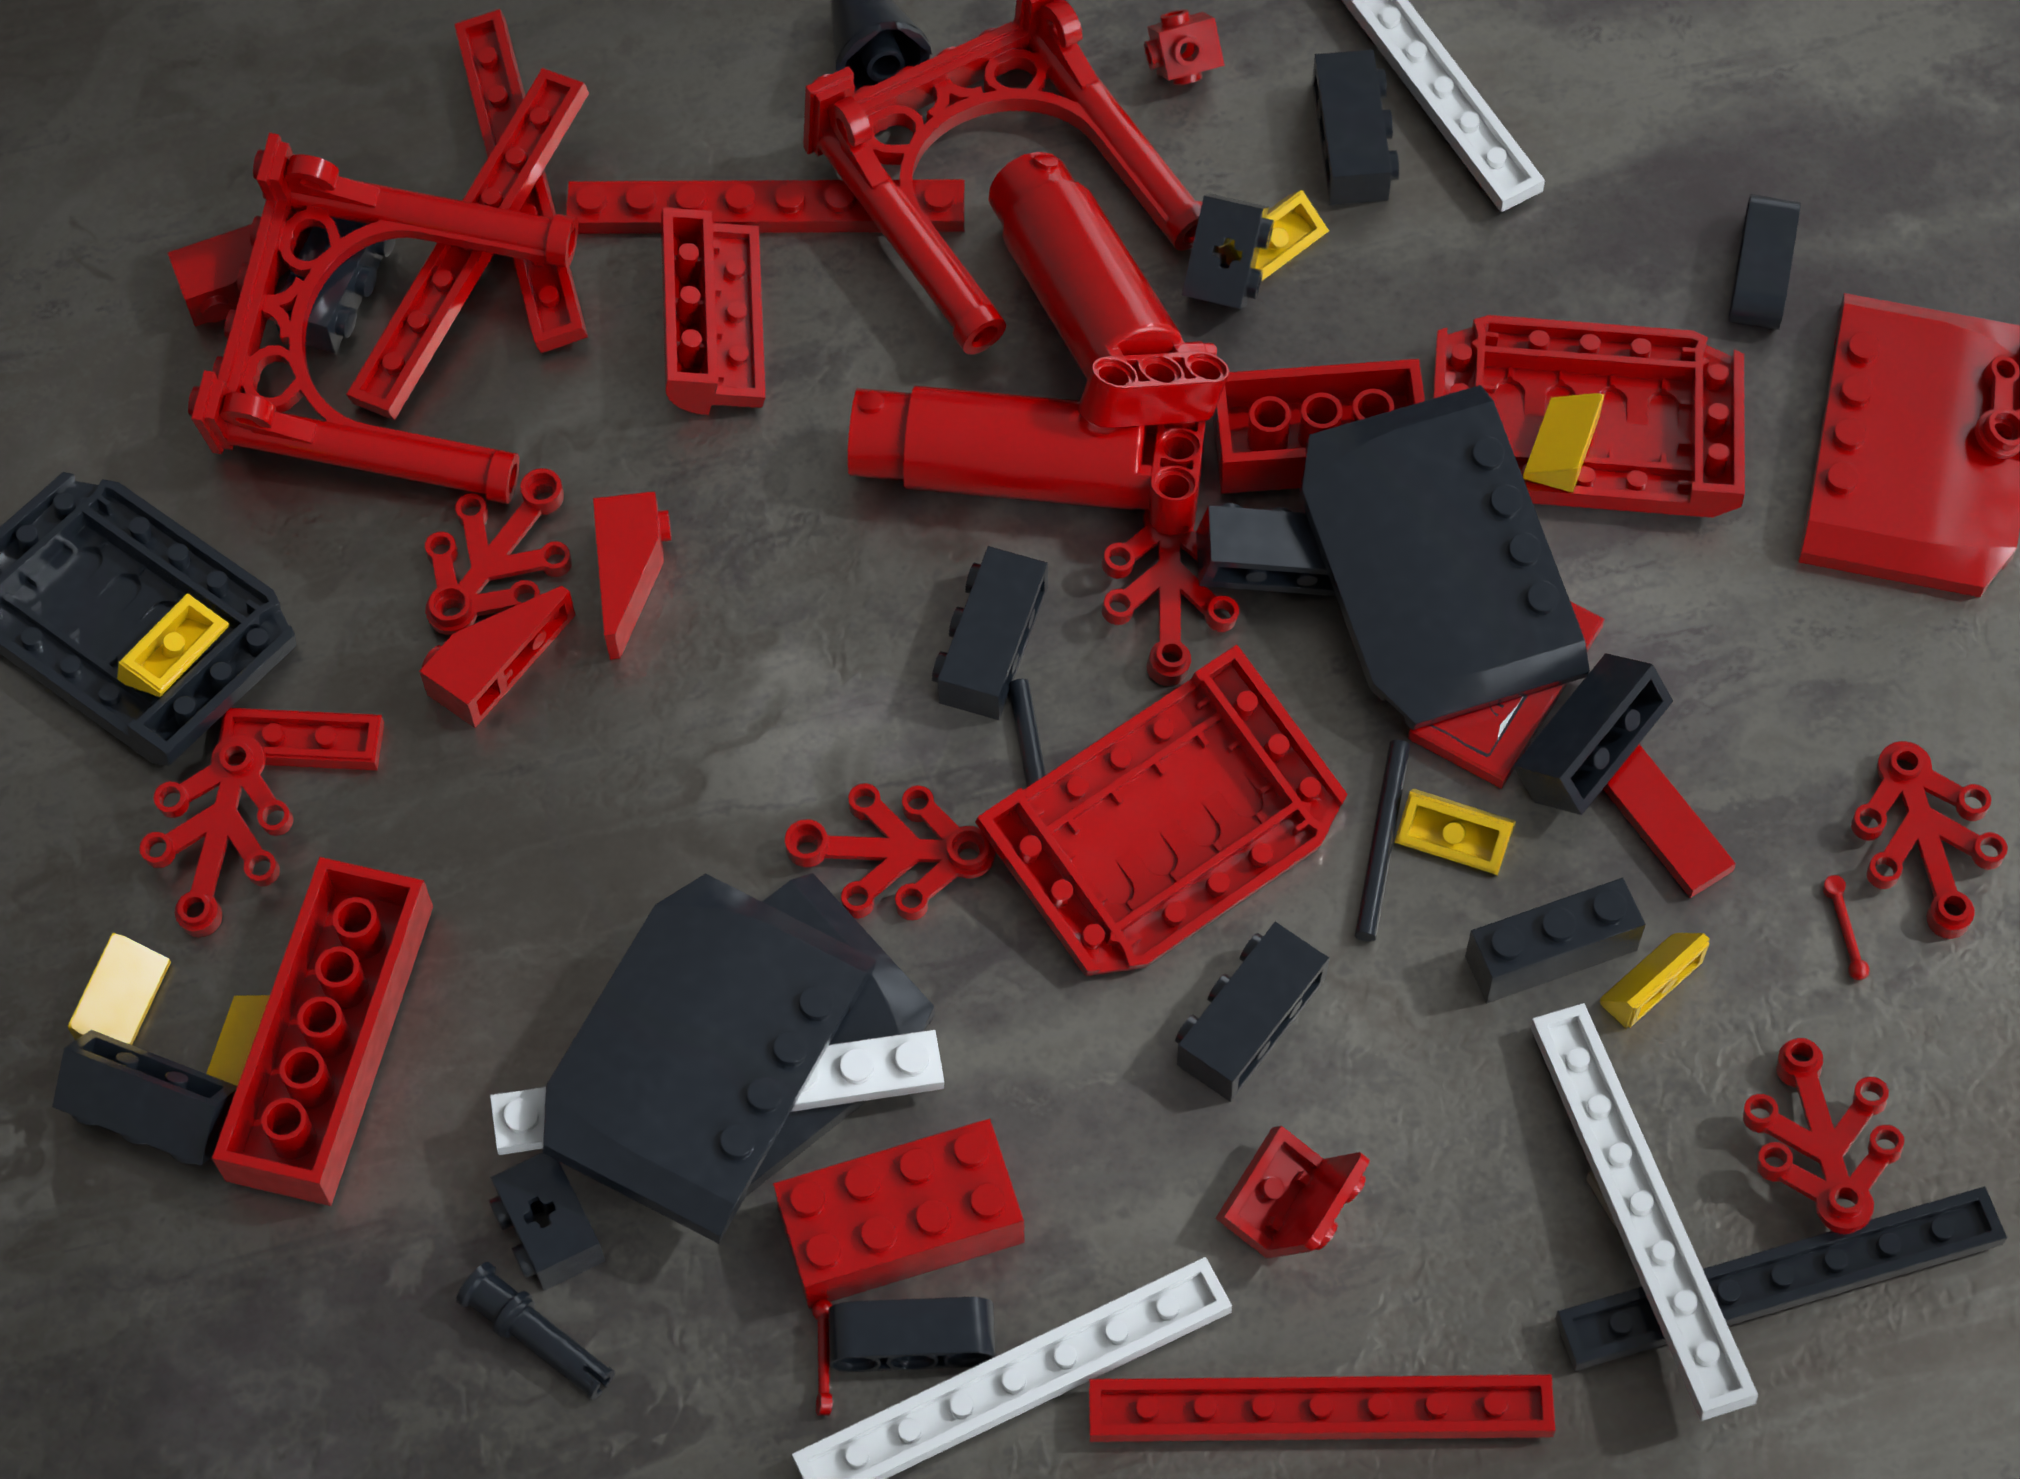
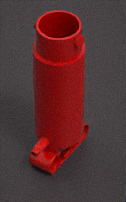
(1101, 302)
(1026, 452)

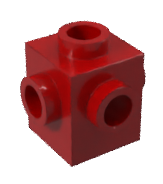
(1199, 47)

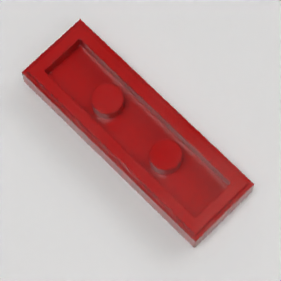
(308, 737)
(1668, 824)

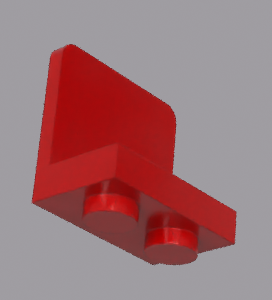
(1291, 1196)

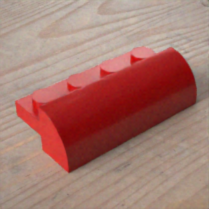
(711, 312)

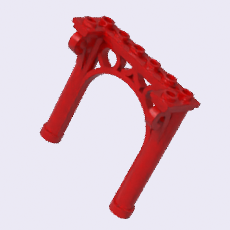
(1038, 41)
(227, 401)

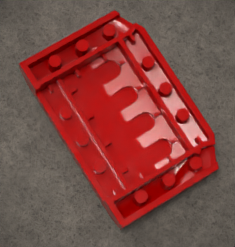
(1667, 417)
(1898, 457)
(1167, 819)

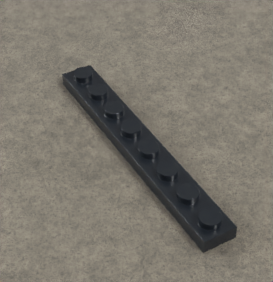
(1794, 1274)

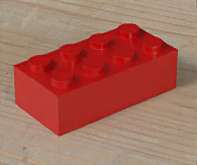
(1272, 412)
(899, 1212)

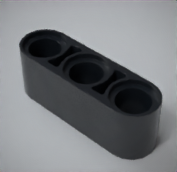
(1764, 261)
(911, 1334)

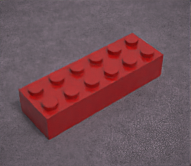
(323, 1032)

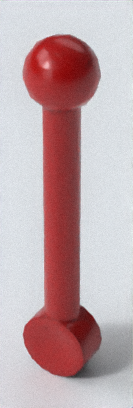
(1834, 888)
(824, 1397)

